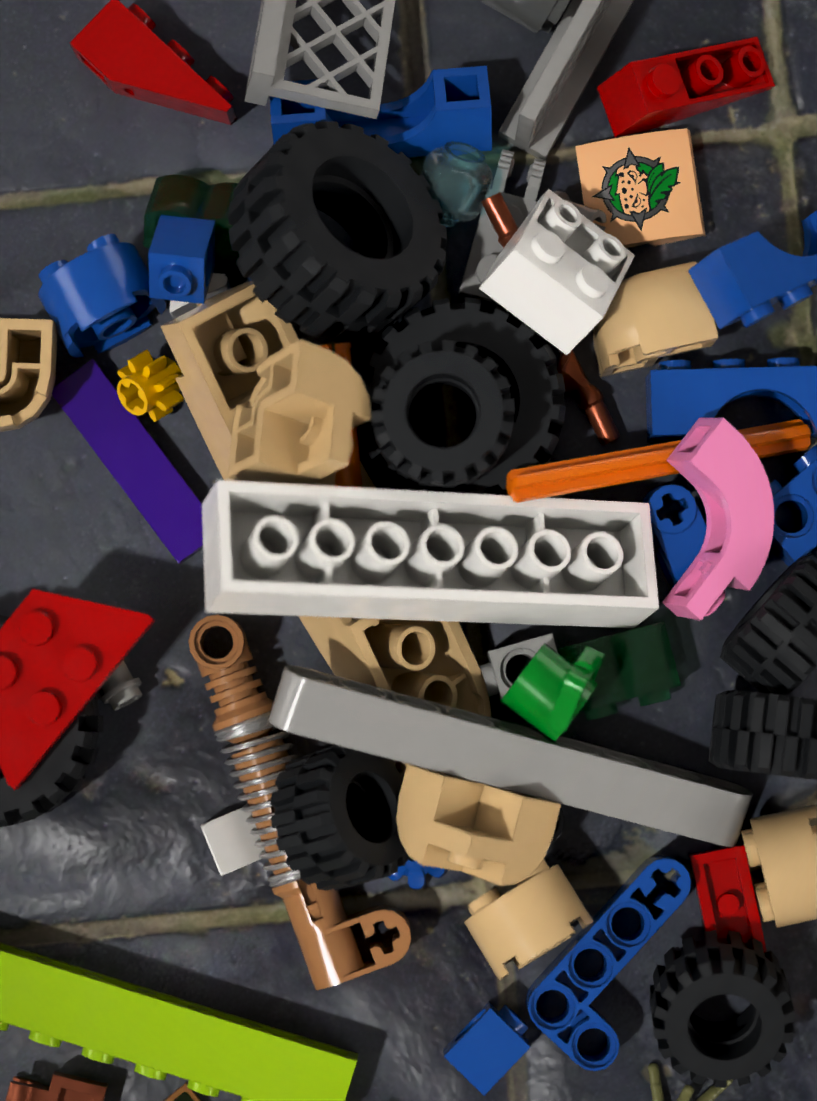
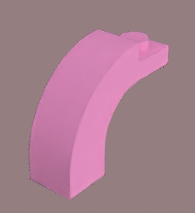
(737, 516)

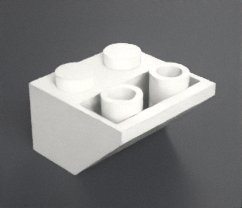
(558, 272)

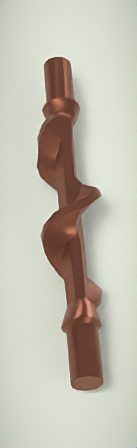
(575, 380)

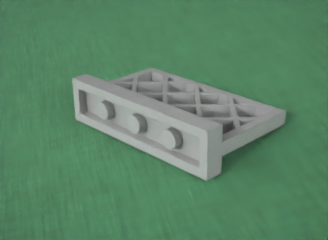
(271, 55)
(562, 74)

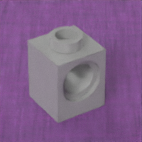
(495, 671)

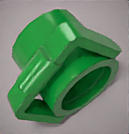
(554, 689)

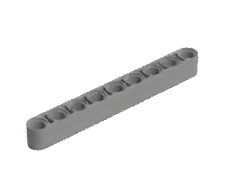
(508, 756)

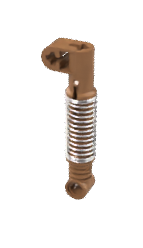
(314, 913)

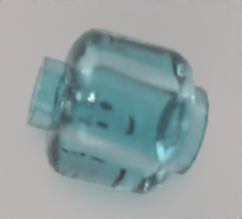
(458, 181)

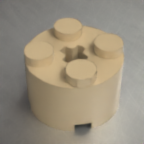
(788, 859)
(526, 919)

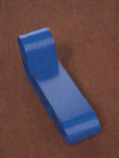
(616, 952)

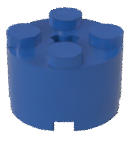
(99, 296)

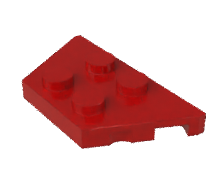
(51, 666)

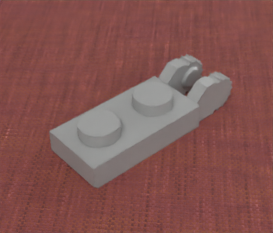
(485, 243)

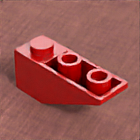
(139, 65)
(683, 85)

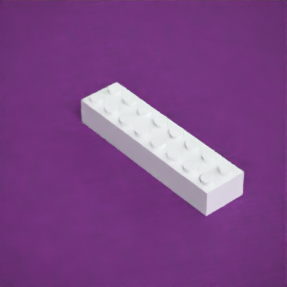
(426, 556)

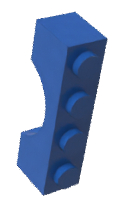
(445, 109)
(753, 275)
(682, 394)

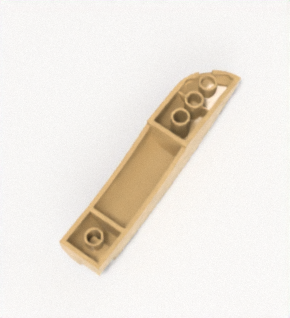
(218, 360)

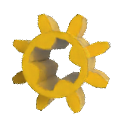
(149, 385)

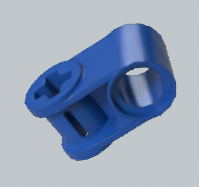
(679, 541)

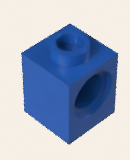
(182, 259)
(488, 1046)

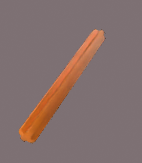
(639, 463)

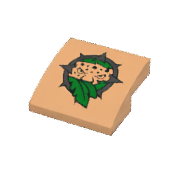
(643, 187)

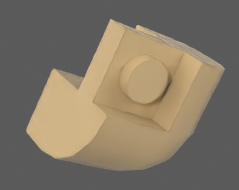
(652, 318)
(26, 369)
(298, 418)
(473, 826)

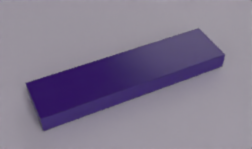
(133, 459)

